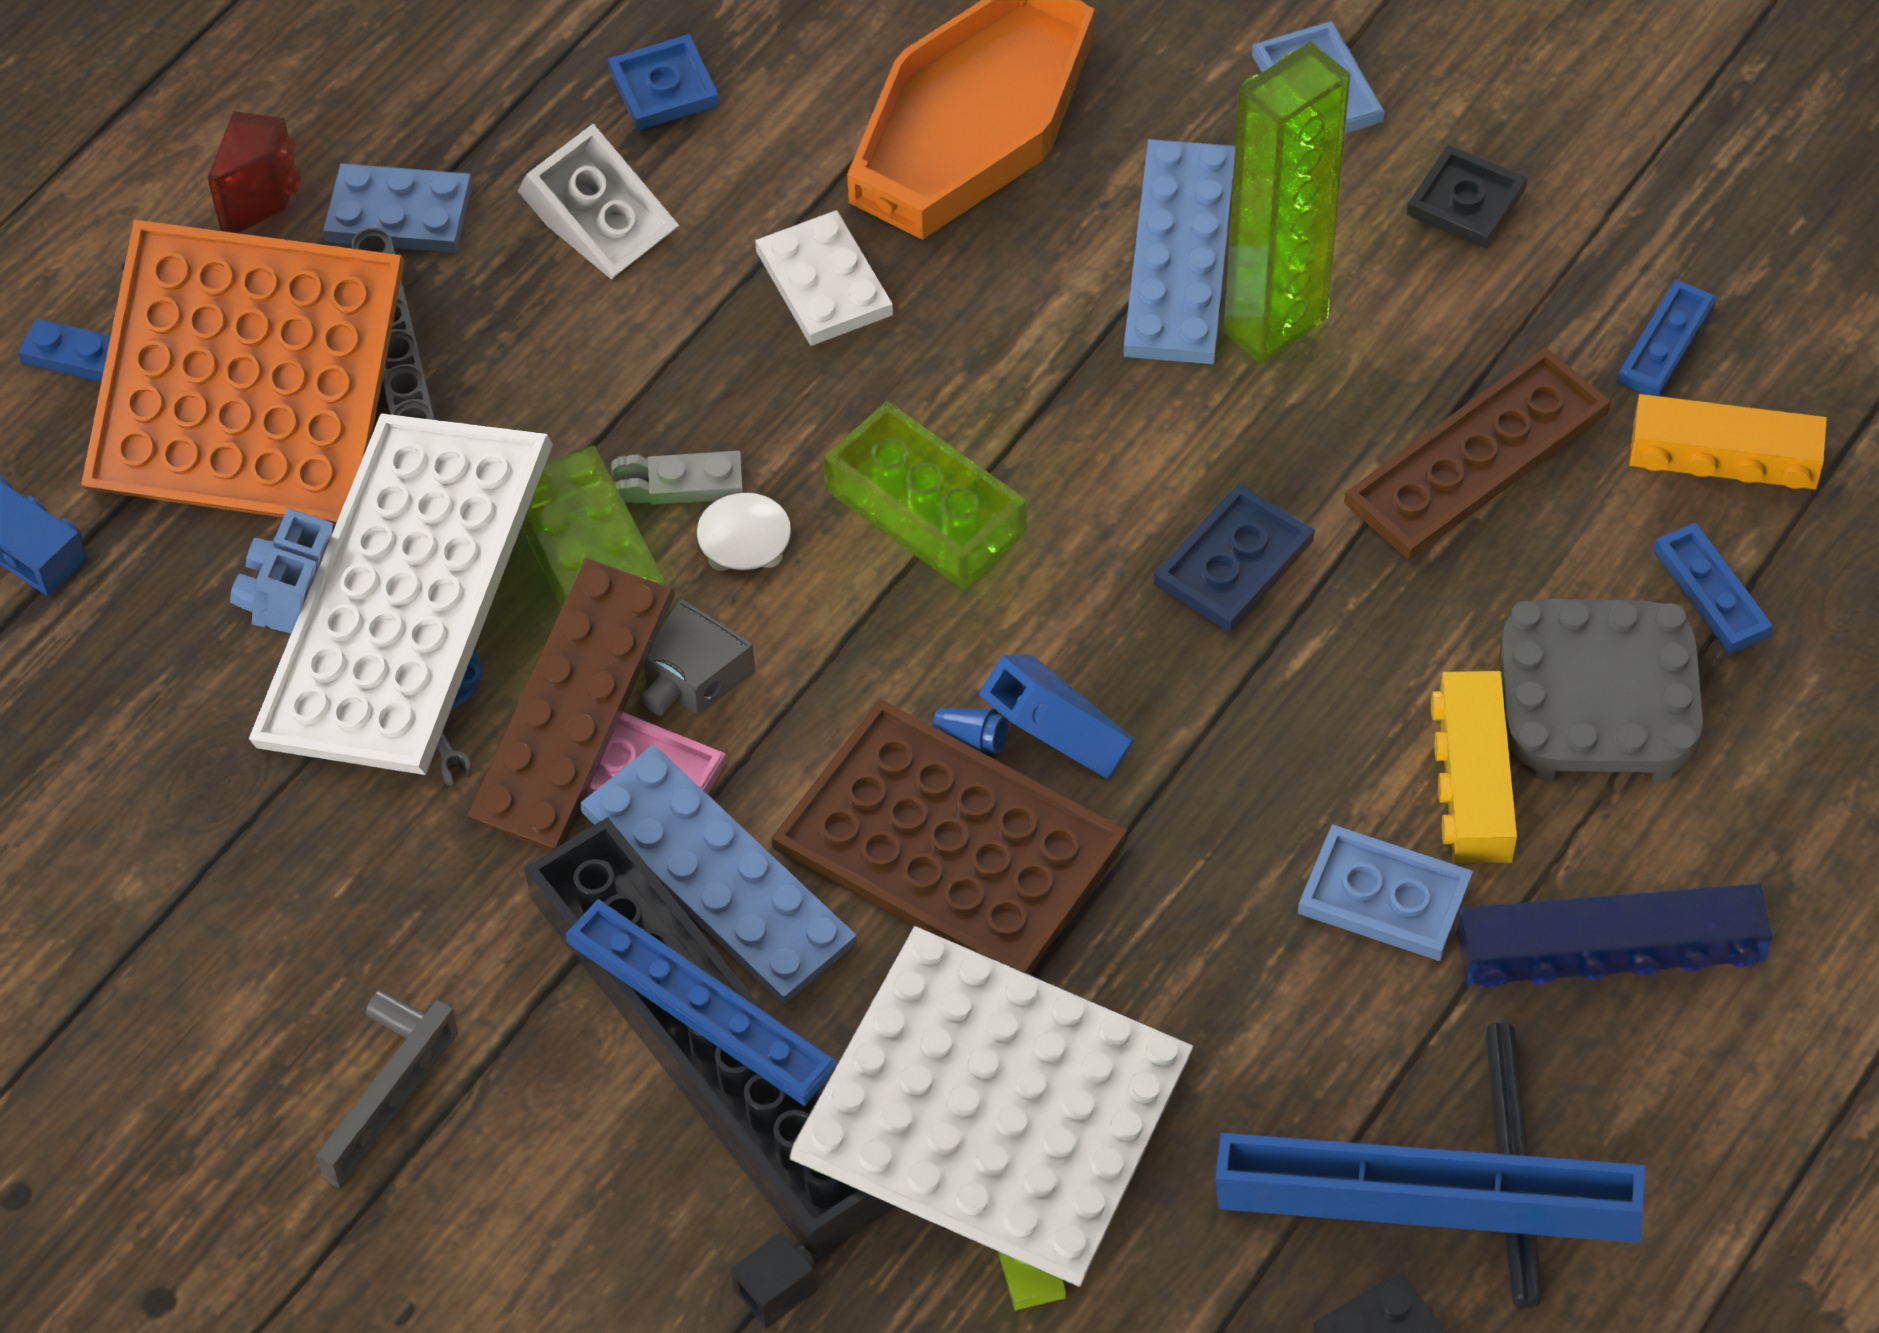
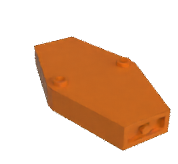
(969, 110)

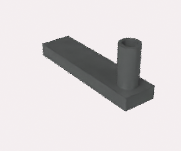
(425, 1042)

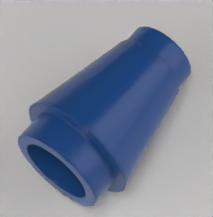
(974, 726)

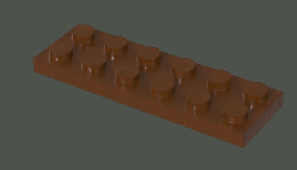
(1477, 453)
(571, 705)

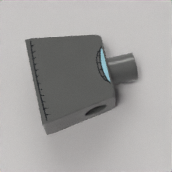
(694, 661)

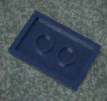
(1234, 557)

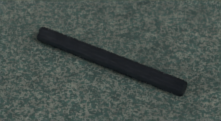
(1511, 1140)

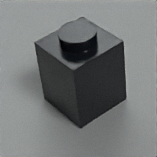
(774, 1279)

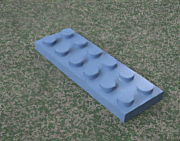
(1180, 252)
(721, 875)

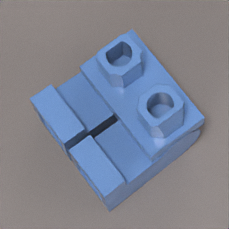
(284, 569)

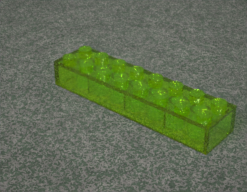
(1285, 200)

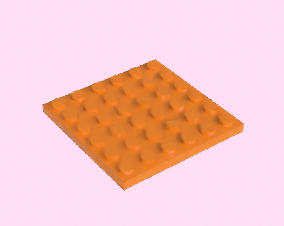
(242, 371)

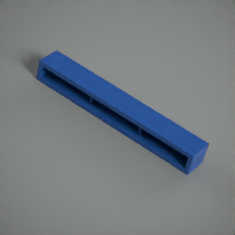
(1431, 1187)

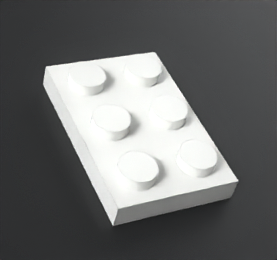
(824, 277)

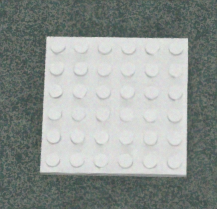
(993, 1105)

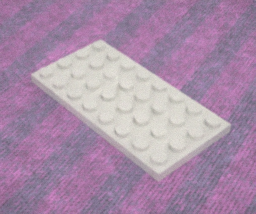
(402, 593)

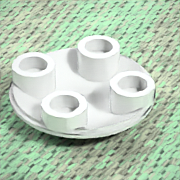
(743, 532)

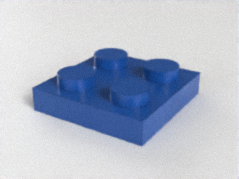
(663, 82)

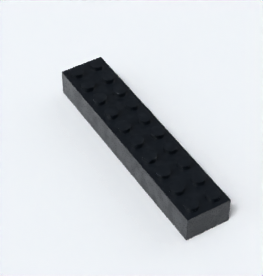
(738, 1105)

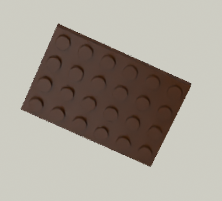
(949, 839)

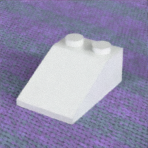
(597, 203)

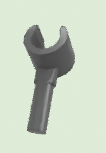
(451, 759)

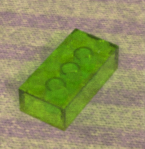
(925, 495)
(583, 516)

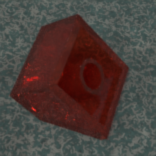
(252, 171)

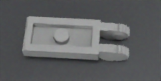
(678, 477)

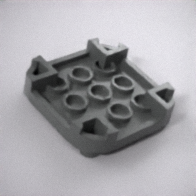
(1601, 686)

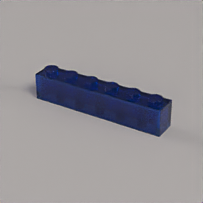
(1614, 935)

